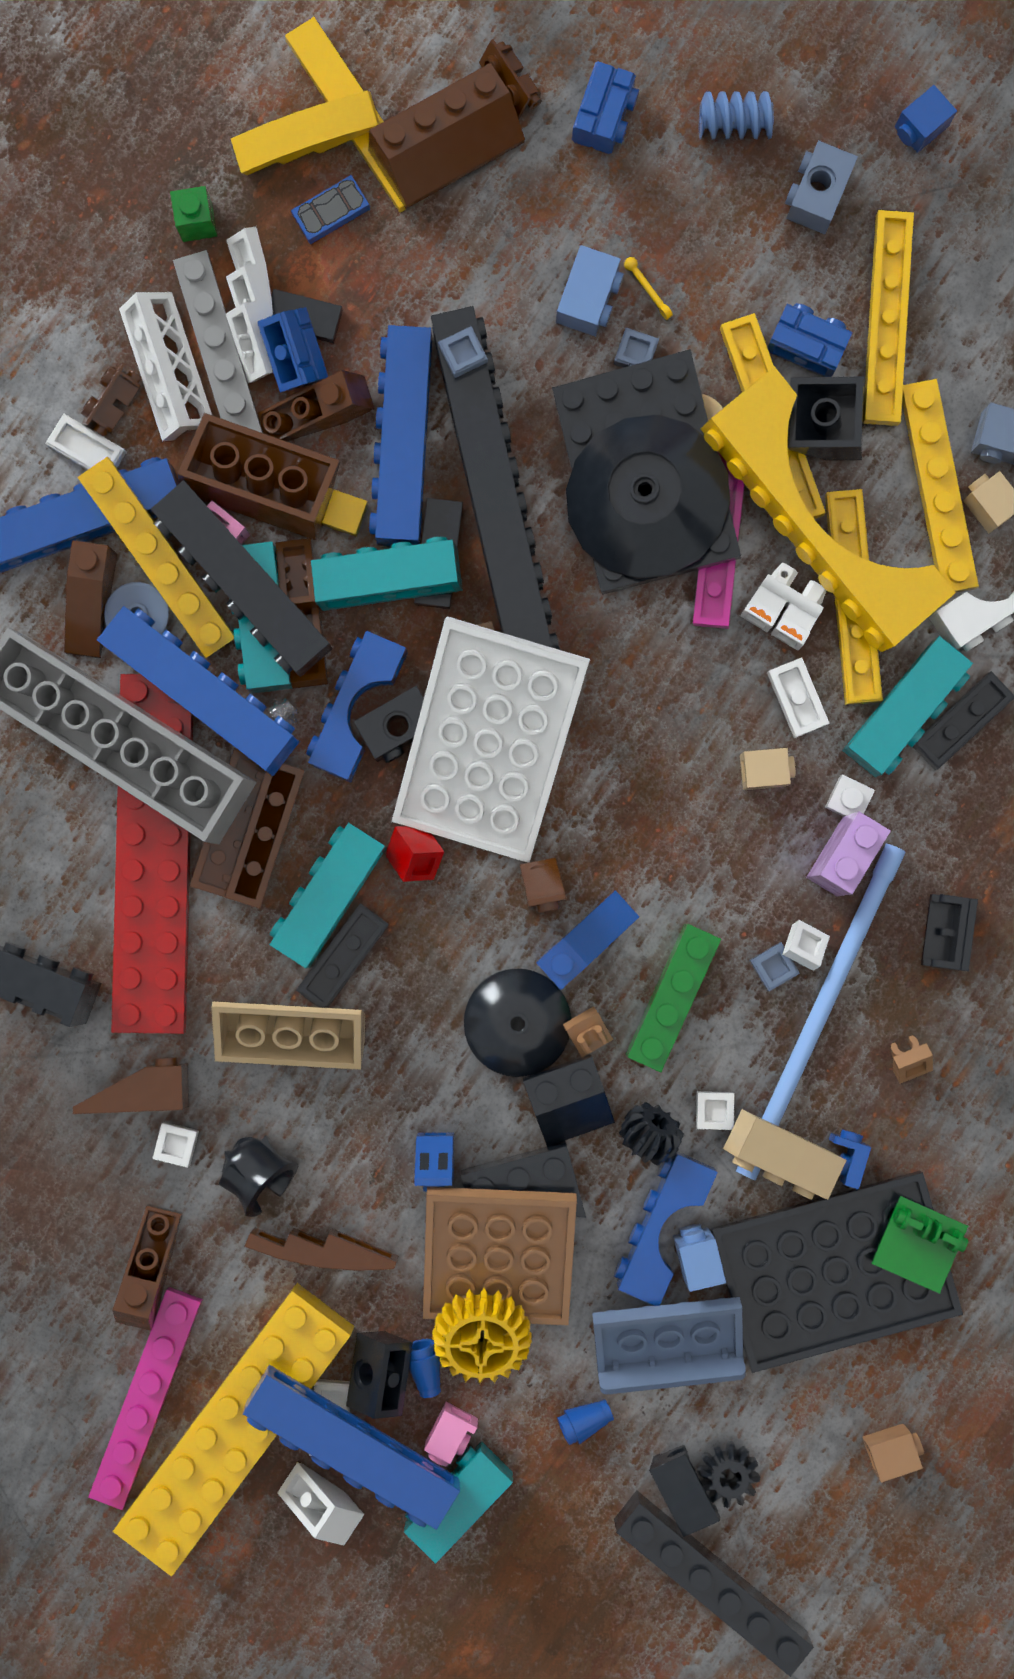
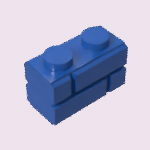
(604, 107)
(809, 340)
(292, 349)

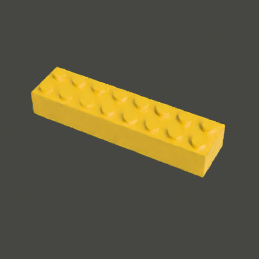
(220, 1442)

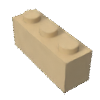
(783, 1156)

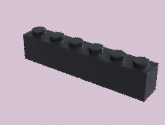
(241, 578)
(713, 1583)

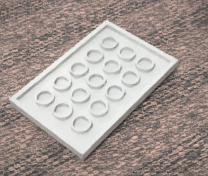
(489, 739)

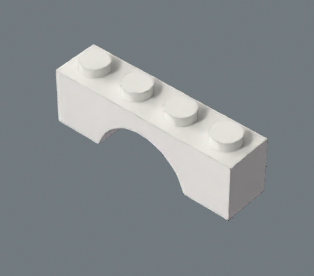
(968, 617)

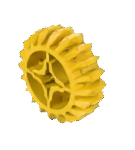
(504, 1339)

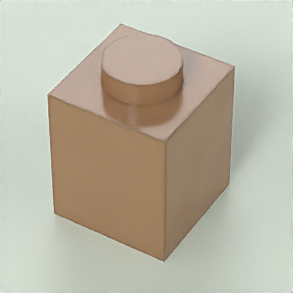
(893, 1452)

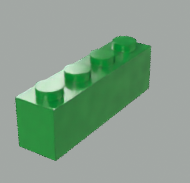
(672, 997)

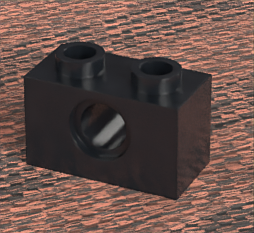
(375, 725)
(379, 1374)

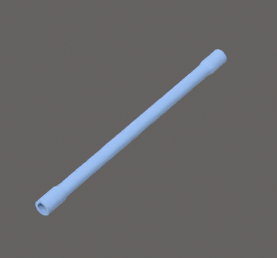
(882, 876)

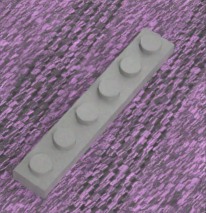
(216, 340)

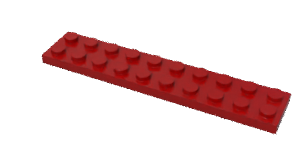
(150, 896)

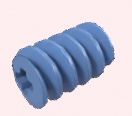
(736, 114)

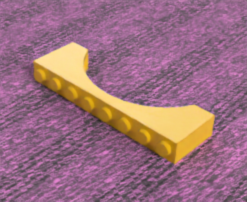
(754, 443)

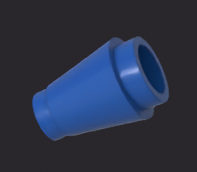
(425, 1368)
(584, 1421)

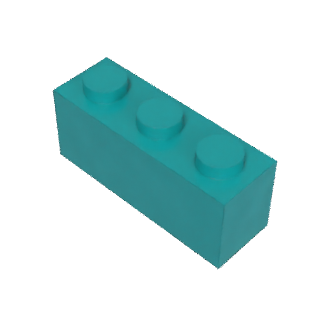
(482, 1482)

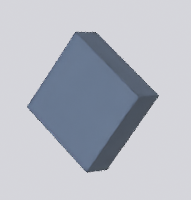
(635, 348)
(463, 352)
(774, 967)

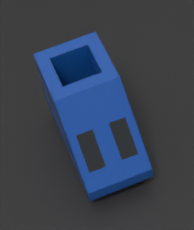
(434, 1159)

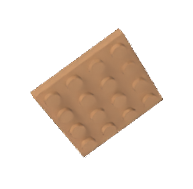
(503, 1244)

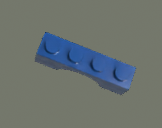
(374, 665)
(682, 1185)

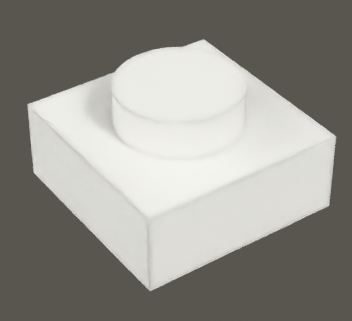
(849, 797)
(806, 945)
(715, 1110)
(175, 1144)

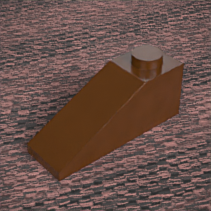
(87, 592)
(149, 1089)

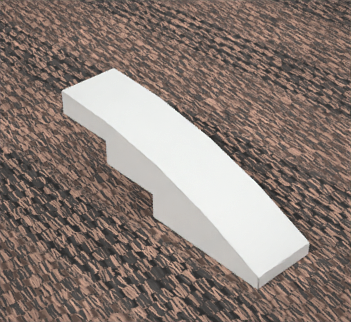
(252, 302)

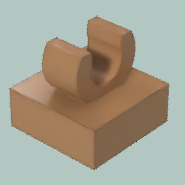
(588, 1031)
(912, 1062)

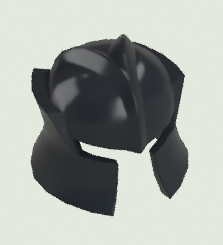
(253, 1167)

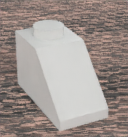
(320, 1505)

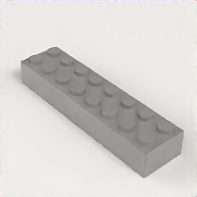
(119, 739)

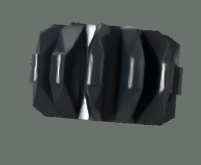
(651, 1133)
(740, 1466)

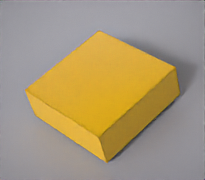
(345, 513)

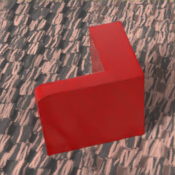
(414, 854)

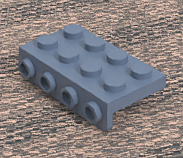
(669, 1345)

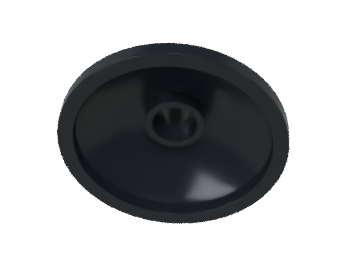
(513, 995)

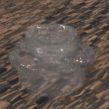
(284, 710)

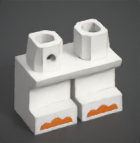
(800, 609)

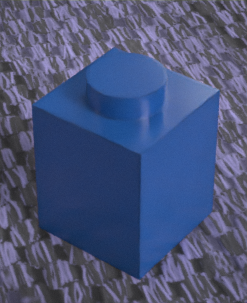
(925, 119)

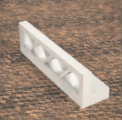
(158, 362)

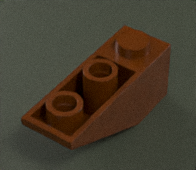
(318, 407)
(542, 885)
(147, 1269)

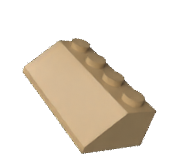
(288, 1035)

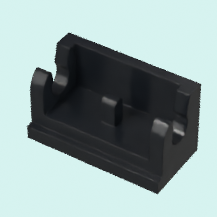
(949, 932)
(683, 1491)

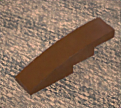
(297, 583)
(337, 1252)

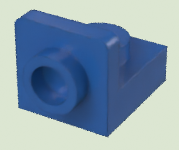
(856, 1157)

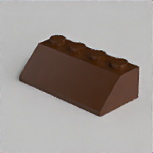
(446, 136)
(259, 475)

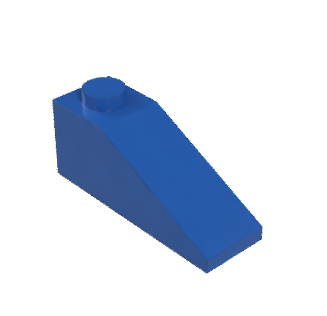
(587, 940)

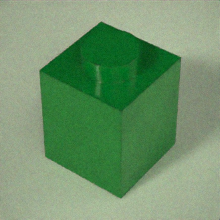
(193, 214)

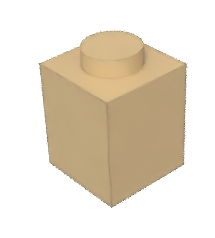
(991, 501)
(766, 768)

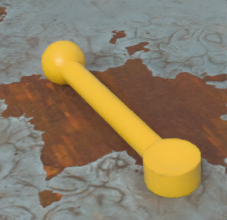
(631, 265)

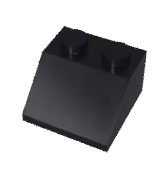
(827, 417)
(568, 1100)

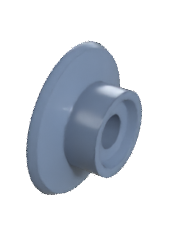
(141, 596)

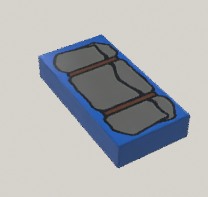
(330, 209)

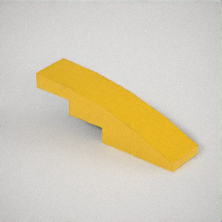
(305, 131)

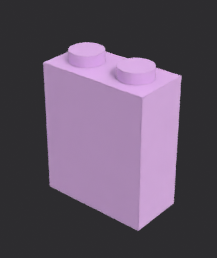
(848, 854)

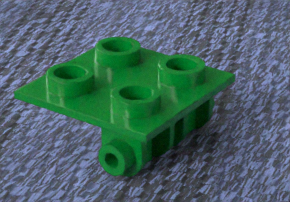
(920, 1244)

